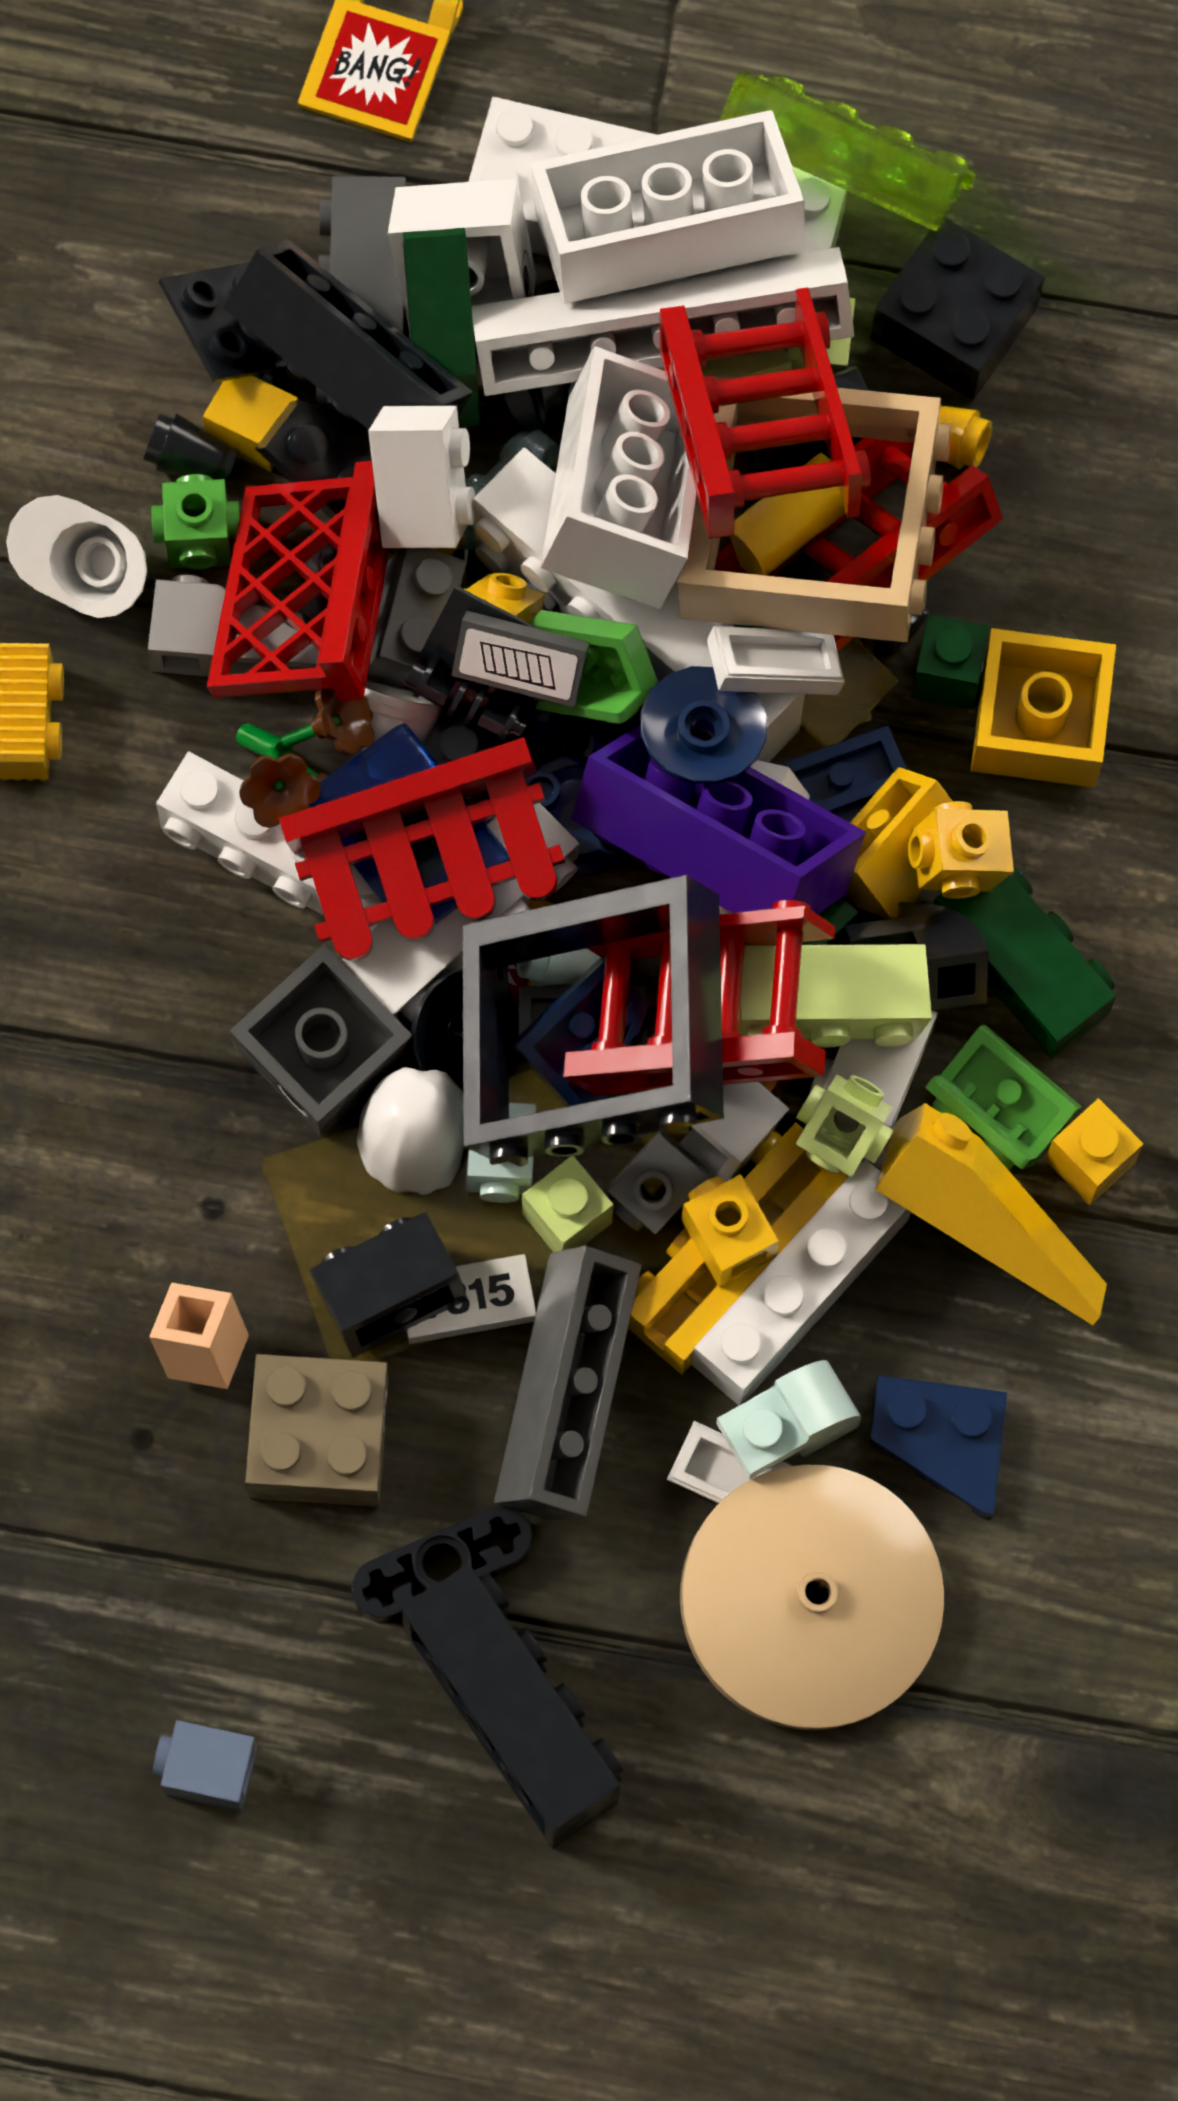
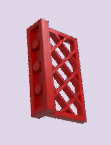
(352, 599)

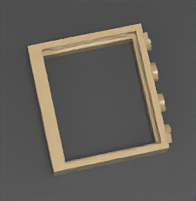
(818, 604)

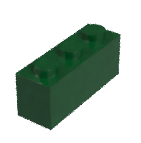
(1036, 965)

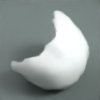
(413, 1131)

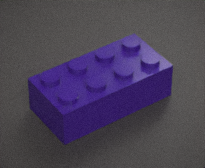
(735, 837)

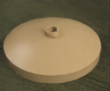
(761, 1633)

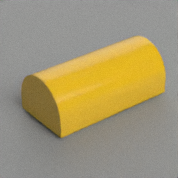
(783, 525)

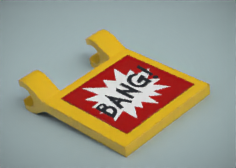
(378, 66)

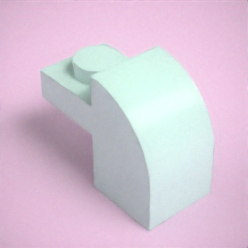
(793, 1416)

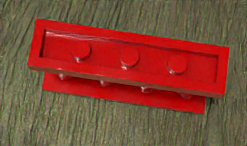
(712, 443)
(965, 515)
(771, 1056)

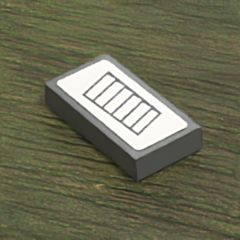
(520, 659)

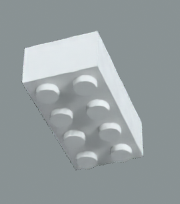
(668, 206)
(621, 483)

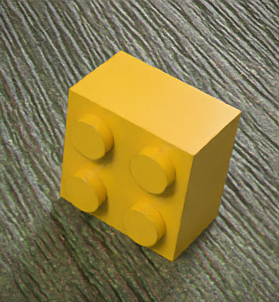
(1043, 707)

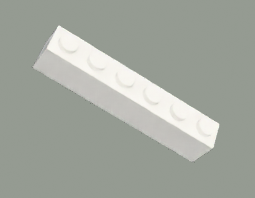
(548, 342)

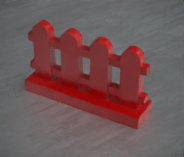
(381, 815)

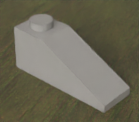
(187, 624)

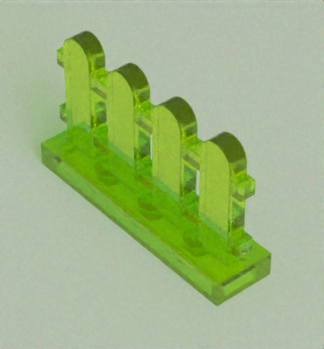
(852, 154)

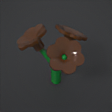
(282, 780)

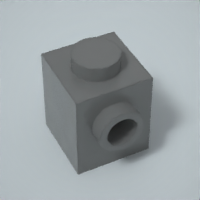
(660, 1159)

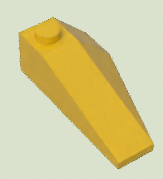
(967, 1192)

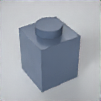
(205, 1765)

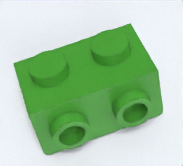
(616, 668)
(1003, 1099)

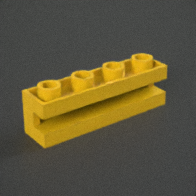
(683, 1299)

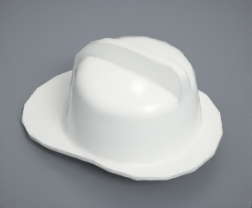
(77, 556)

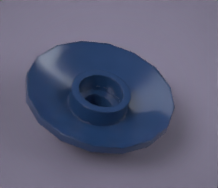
(692, 701)

